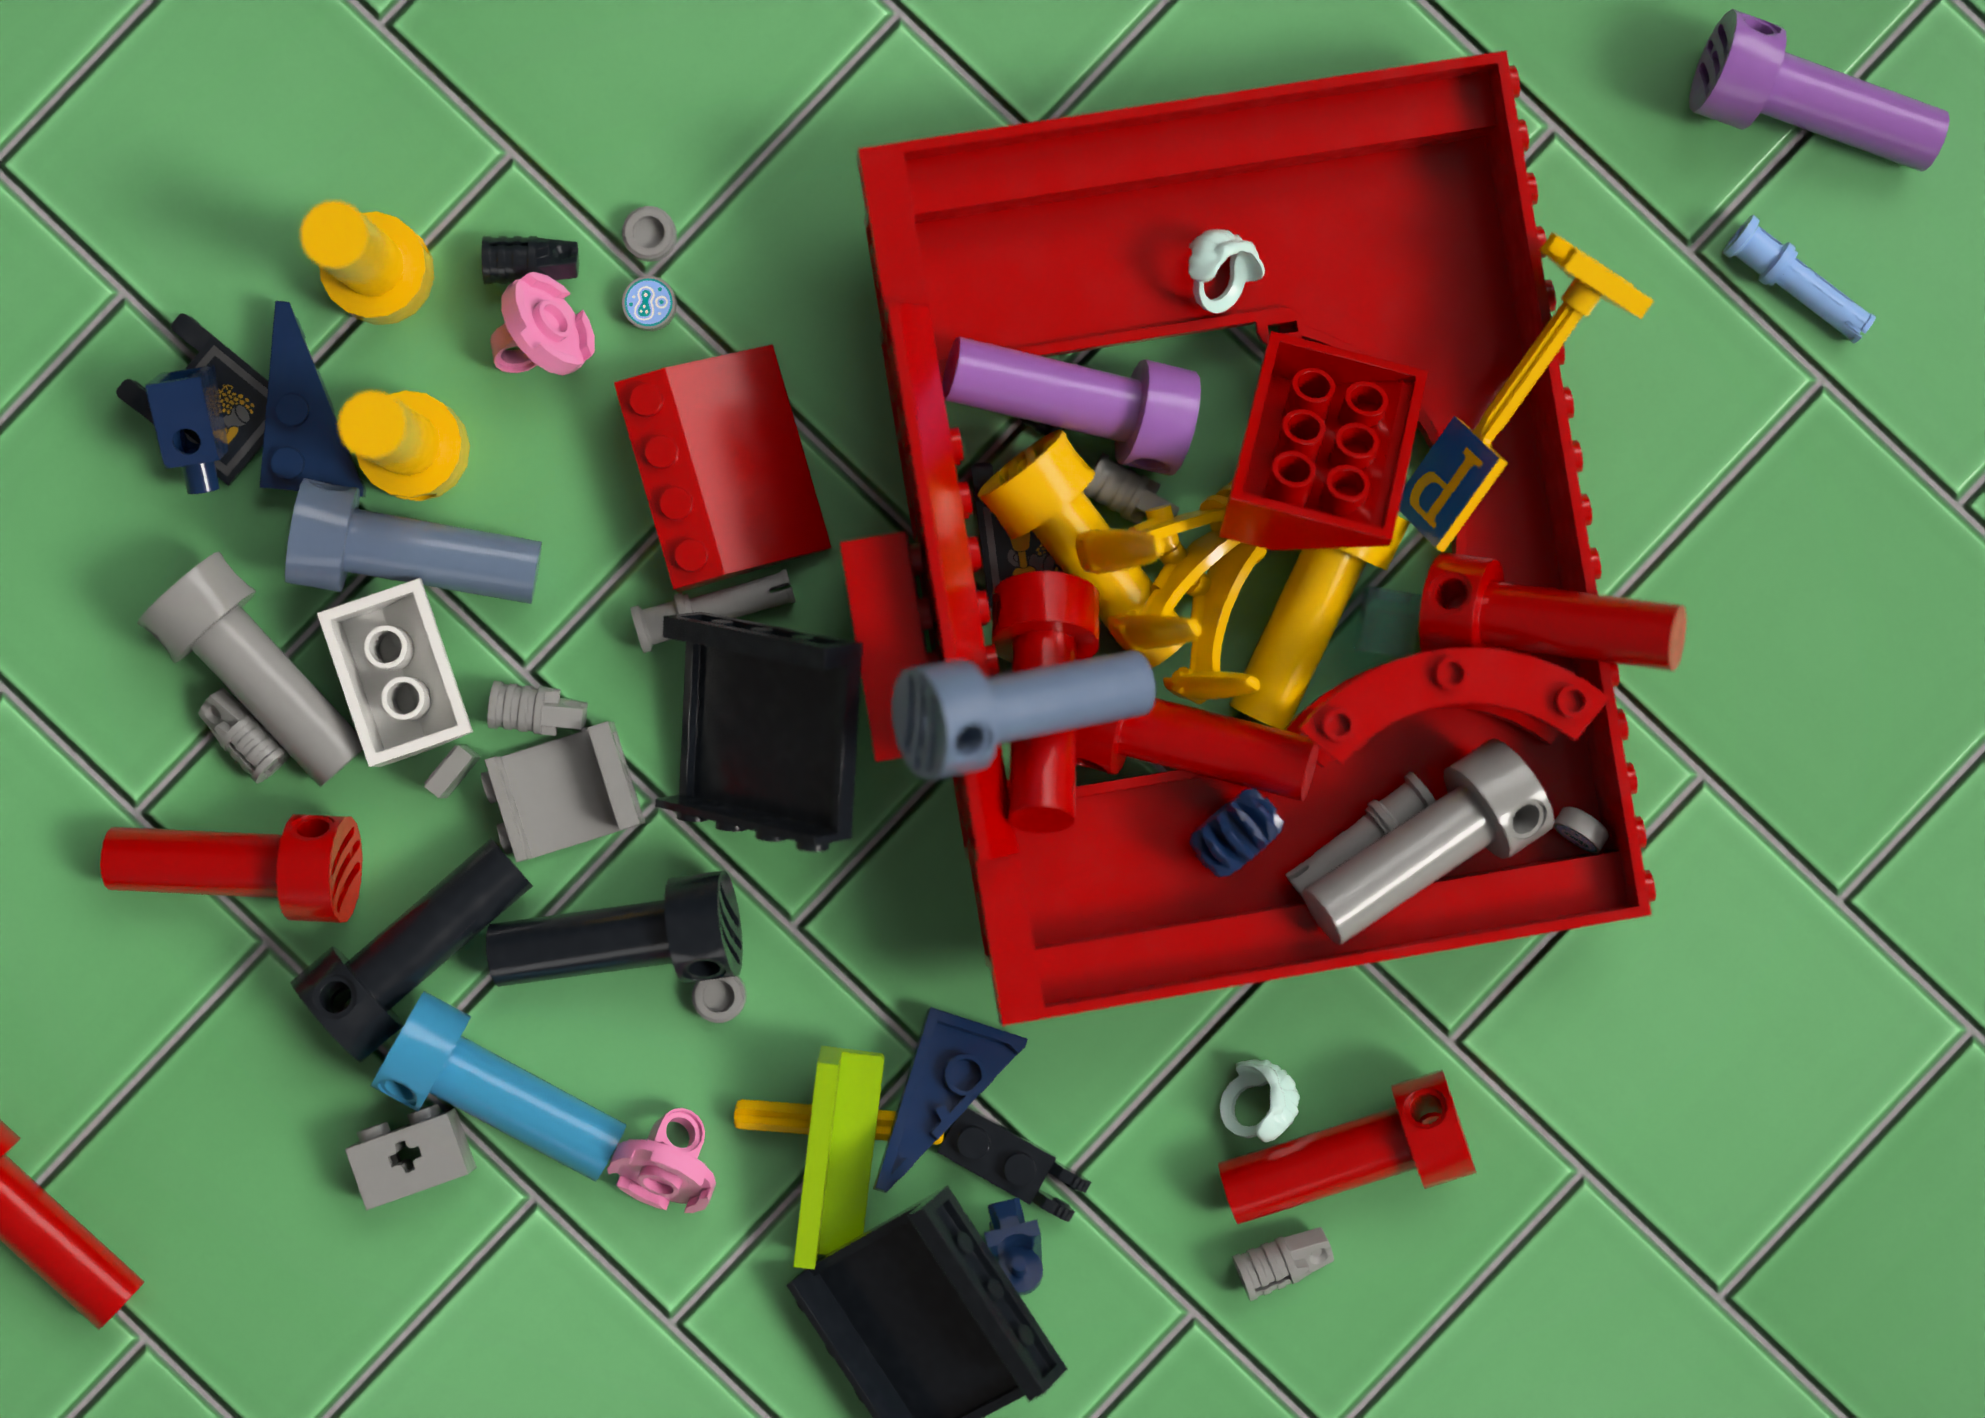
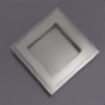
(451, 771)

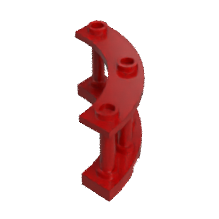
(1486, 680)

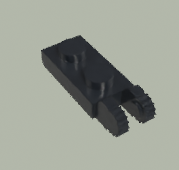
(1009, 1161)

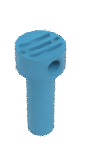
(440, 1061)

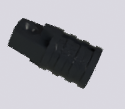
(514, 257)

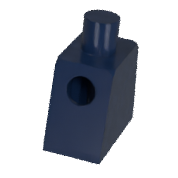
(190, 402)

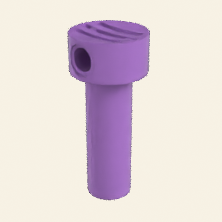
(1751, 74)
(1145, 415)

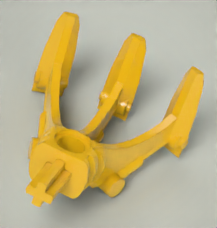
(1182, 573)

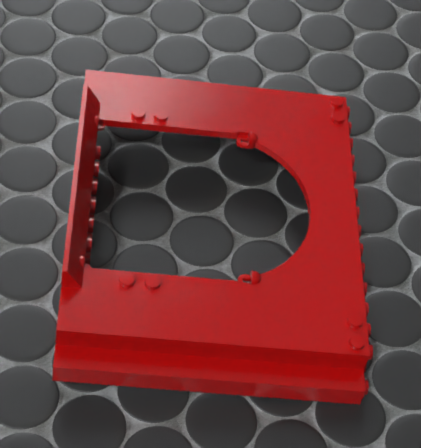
(1383, 229)

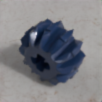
(1236, 832)

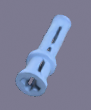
(1779, 265)

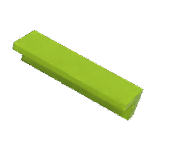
(838, 1151)

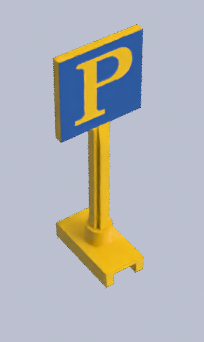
(1462, 461)

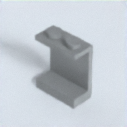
(562, 792)

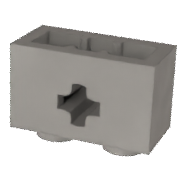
(386, 1178)

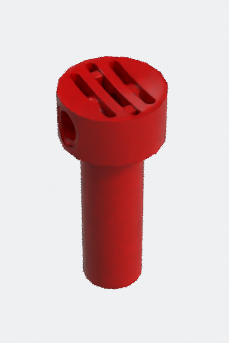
(1473, 607)
(1037, 624)
(1205, 746)
(308, 867)
(1415, 1134)
(59, 1245)

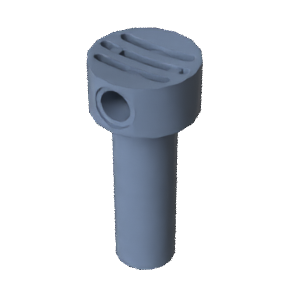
(337, 538)
(955, 717)

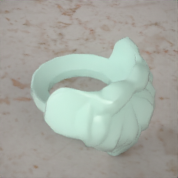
(1209, 253)
(1283, 1099)

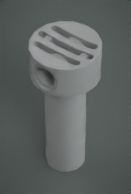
(208, 617)
(1488, 804)

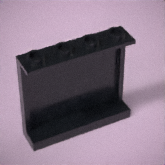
(767, 729)
(927, 1318)

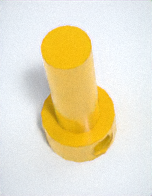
(368, 261)
(405, 442)
(1045, 495)
(1304, 625)

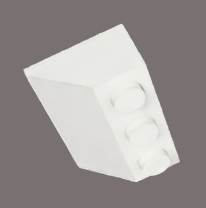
(395, 673)

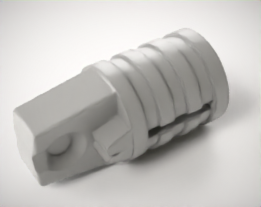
(1124, 490)
(533, 709)
(242, 735)
(1282, 1262)

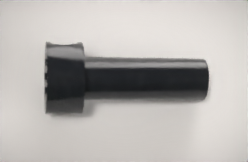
(692, 928)
(407, 951)

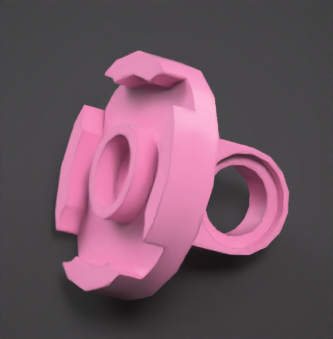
(541, 327)
(661, 1172)

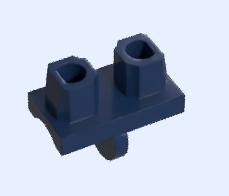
(1015, 1245)

